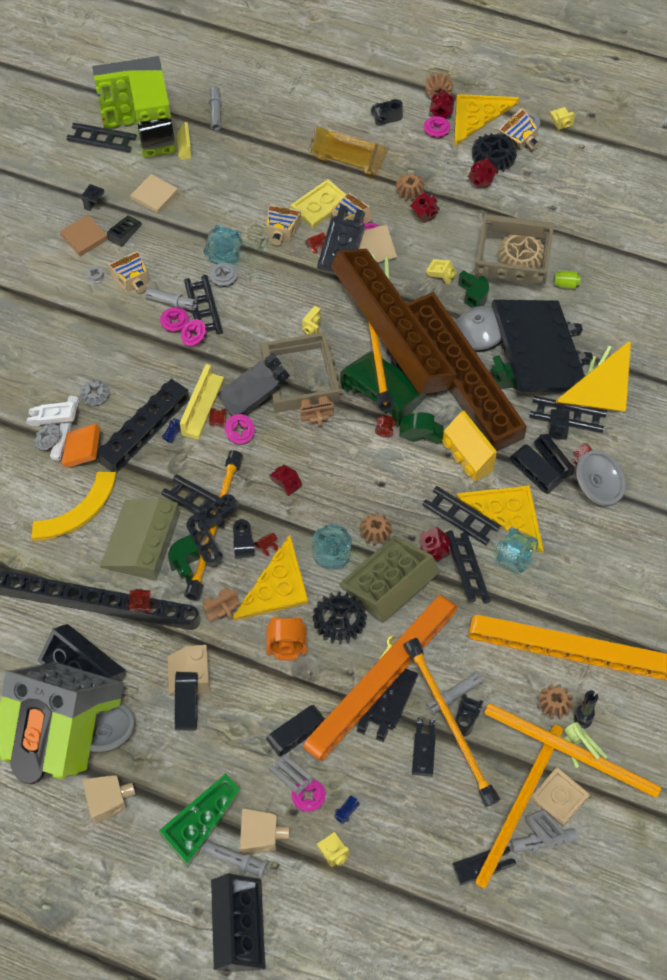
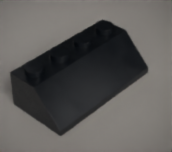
(73, 649)
(237, 923)

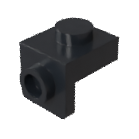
(91, 196)
(559, 424)

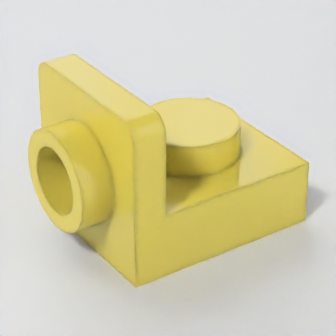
(562, 118)
(441, 269)
(311, 321)
(333, 850)

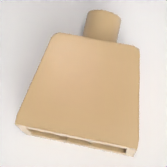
(106, 796)
(260, 832)

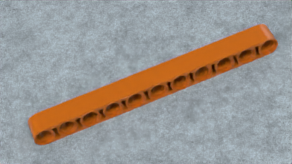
(377, 680)

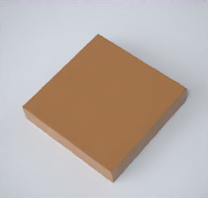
(83, 235)

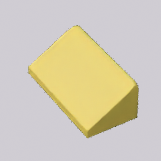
(183, 142)

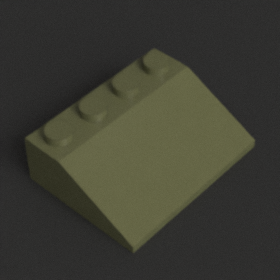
(141, 537)
(390, 577)

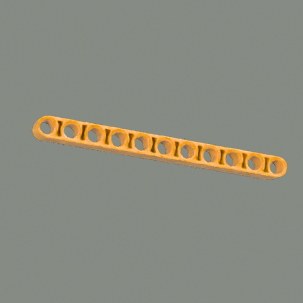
(568, 646)

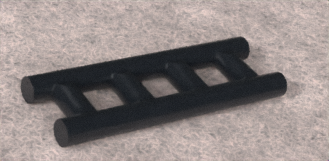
(104, 131)
(190, 287)
(575, 422)
(195, 490)
(464, 526)
(466, 575)

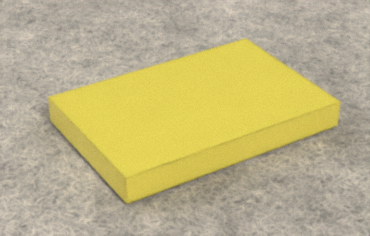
(318, 203)

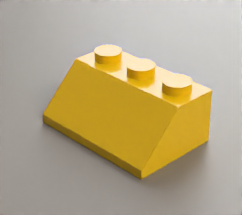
(469, 447)

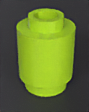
(567, 279)

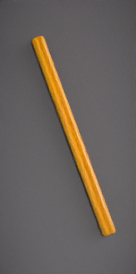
(572, 750)
(516, 812)

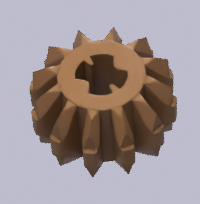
(437, 83)
(409, 186)
(375, 529)
(552, 695)

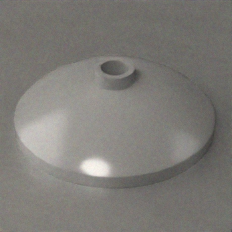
(480, 327)
(600, 477)
(112, 729)

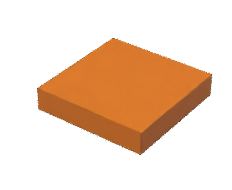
(81, 445)

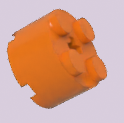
(286, 638)

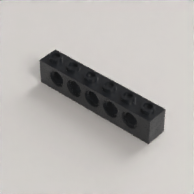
(129, 447)

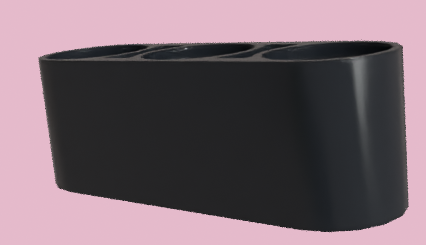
(536, 469)
(186, 701)
(295, 730)

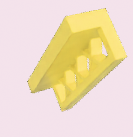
(200, 403)

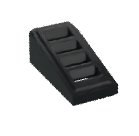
(112, 233)

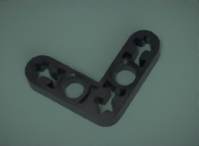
(205, 523)

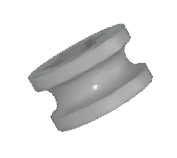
(97, 279)

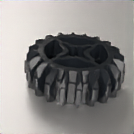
(497, 149)
(340, 607)

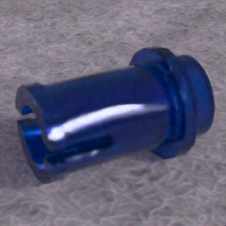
(172, 430)
(342, 815)

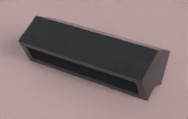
(556, 454)

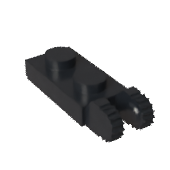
(424, 750)
(469, 868)

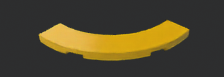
(81, 514)

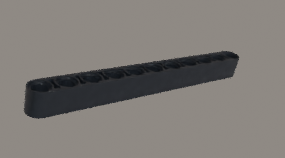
(101, 605)

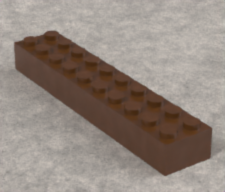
(393, 321)
(473, 385)

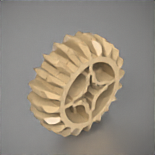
(521, 251)

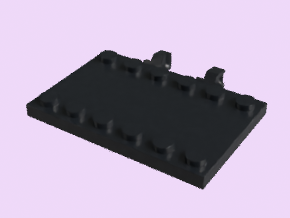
(540, 344)

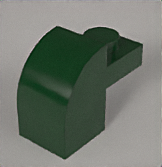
(476, 289)
(503, 373)
(421, 425)
(181, 554)

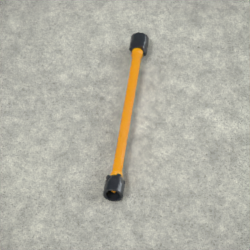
(385, 401)
(194, 587)
(487, 792)

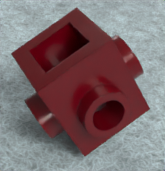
(442, 104)
(482, 173)
(425, 206)
(435, 543)

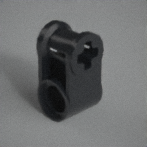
(389, 111)
(243, 541)
(468, 712)

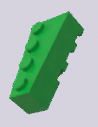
(197, 822)

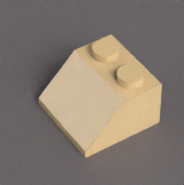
(190, 660)

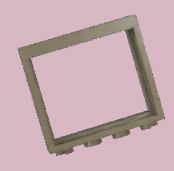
(519, 227)
(299, 344)

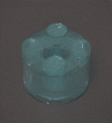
(223, 245)
(332, 547)
(516, 550)

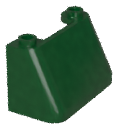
(362, 376)

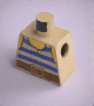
(521, 130)
(353, 204)
(282, 223)
(130, 272)

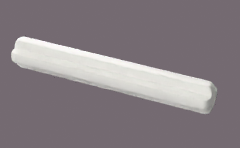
(58, 447)

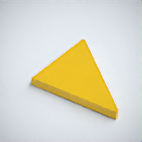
(477, 111)
(603, 386)
(508, 508)
(277, 587)

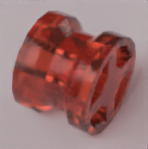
(217, 417)
(385, 426)

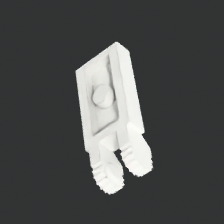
(52, 413)

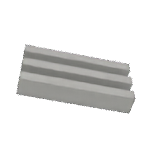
(281, 765)
(543, 830)

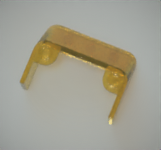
(347, 150)

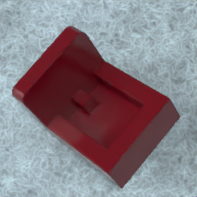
(286, 478)

